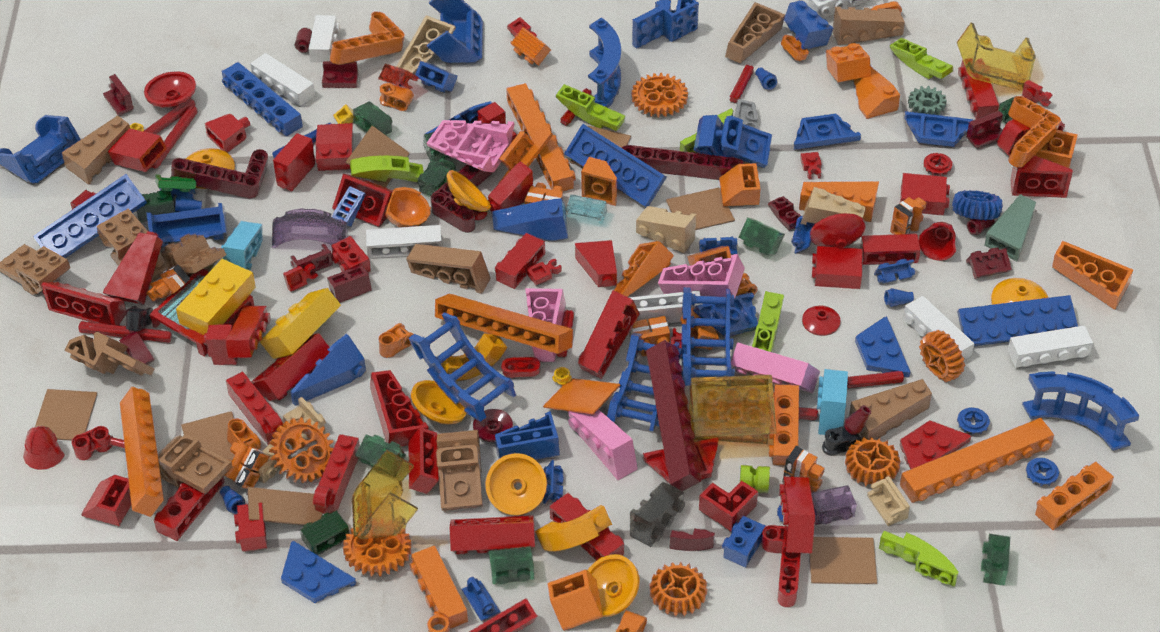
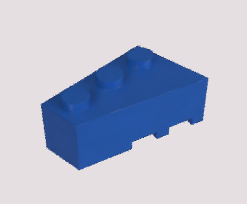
(807, 25)
(534, 439)

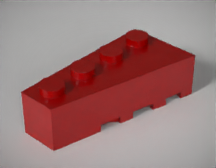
(609, 334)
(394, 408)
(797, 514)

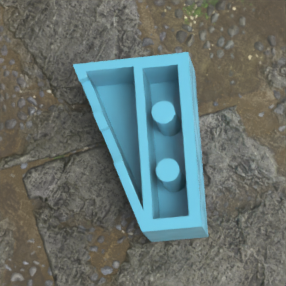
(243, 244)
(832, 399)

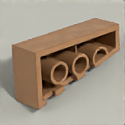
(866, 24)

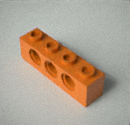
(785, 396)
(1074, 495)

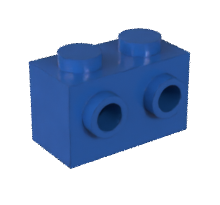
(436, 76)
(743, 541)

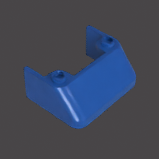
(467, 38)
(173, 226)

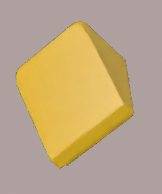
(344, 115)

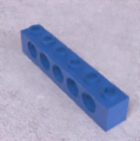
(262, 99)

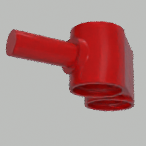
(94, 439)

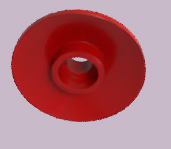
(821, 320)

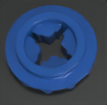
(981, 419)
(1044, 465)

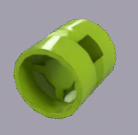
(756, 478)

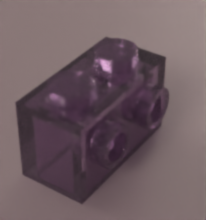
(833, 505)

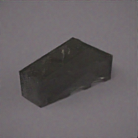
(656, 514)

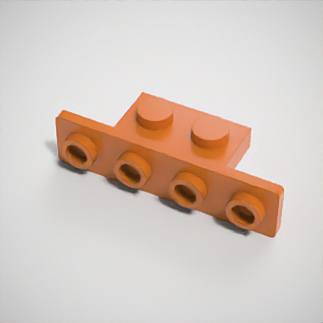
(524, 149)

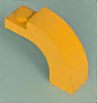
(489, 346)
(575, 532)

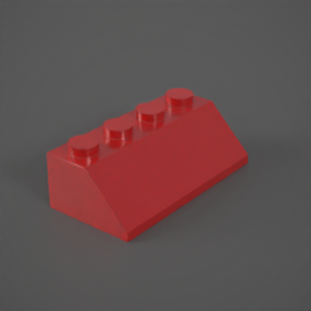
(83, 303)
(290, 369)
(491, 533)

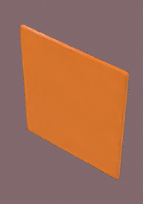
(581, 396)

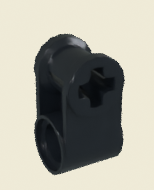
(138, 318)
(840, 439)

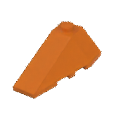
(876, 95)
(644, 264)

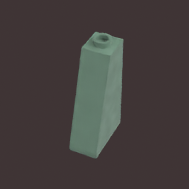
(1012, 227)

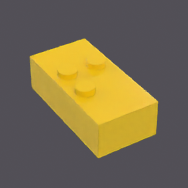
(216, 297)
(299, 323)

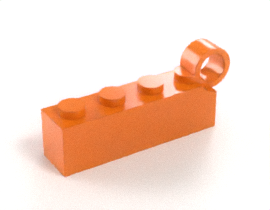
(439, 590)

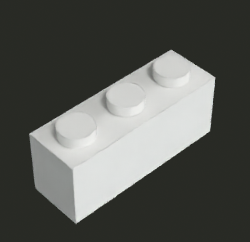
(323, 35)

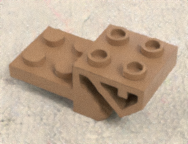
(120, 234)
(192, 254)
(34, 267)
(104, 354)
(191, 463)
(459, 470)

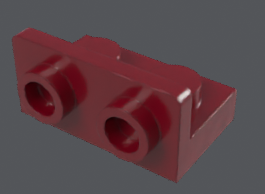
(340, 75)
(118, 96)
(985, 129)
(989, 263)

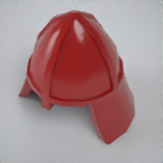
(938, 241)
(42, 448)

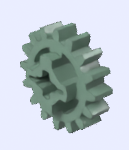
(927, 101)

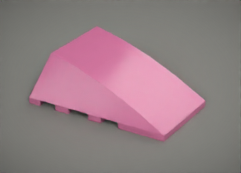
(473, 142)

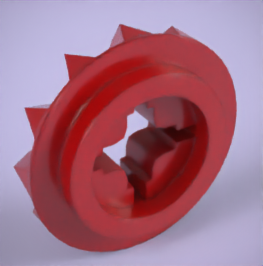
(933, 159)

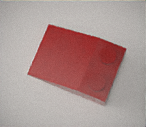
(334, 146)
(1041, 179)

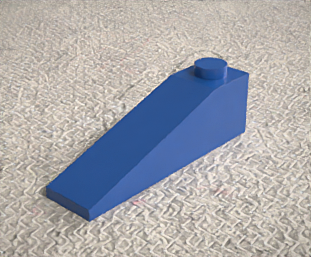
(335, 370)

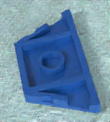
(937, 128)
(824, 131)
(741, 315)
(881, 349)
(312, 575)

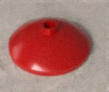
(170, 89)
(838, 230)

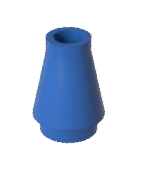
(766, 78)
(187, 204)
(896, 297)
(231, 499)

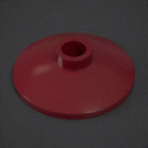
(494, 423)

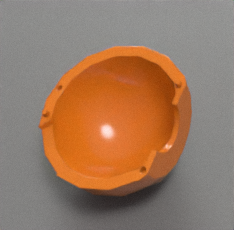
(407, 208)

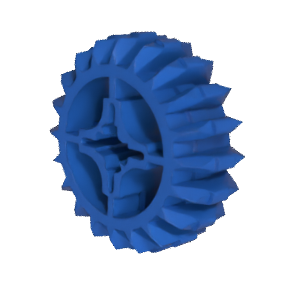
(977, 205)

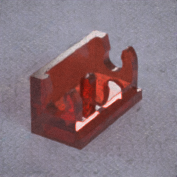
(397, 76)

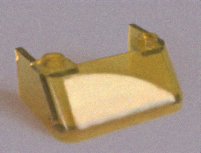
(995, 64)
(377, 499)

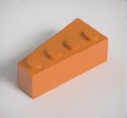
(859, 192)
(1093, 273)

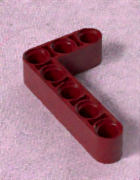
(224, 179)
(448, 210)

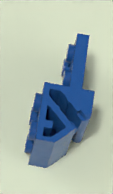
(665, 22)
(732, 140)

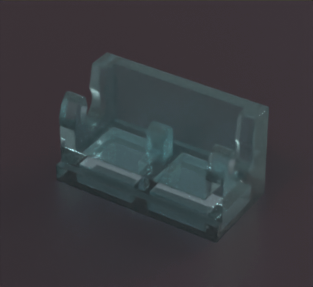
(586, 207)

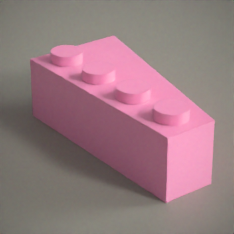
(707, 278)
(549, 307)
(782, 368)
(606, 441)

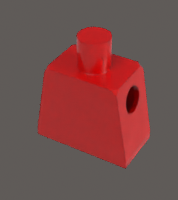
(227, 131)

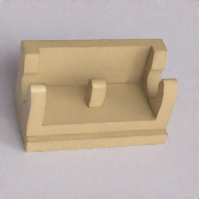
(888, 501)

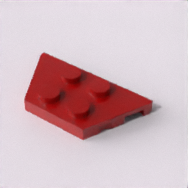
(931, 442)
(706, 457)

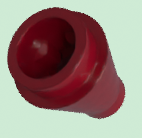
(978, 226)
(855, 423)

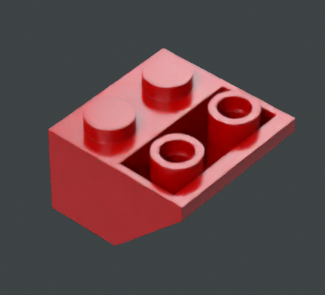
(109, 501)

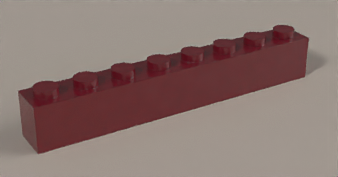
(673, 416)

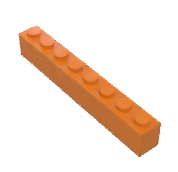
(531, 119)
(505, 323)
(141, 452)
(976, 460)

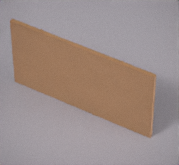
(282, 506)

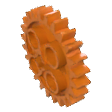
(659, 94)
(291, 433)
(377, 553)

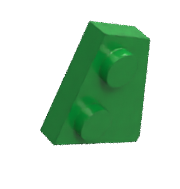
(181, 183)

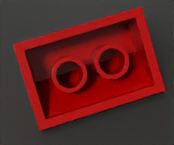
(374, 203)

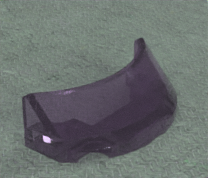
(308, 225)

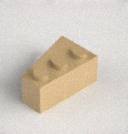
(824, 204)
(669, 228)

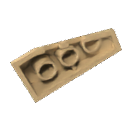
(417, 49)

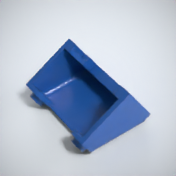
(43, 153)

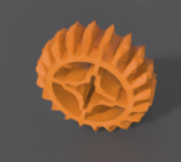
(942, 355)
(863, 453)
(675, 595)

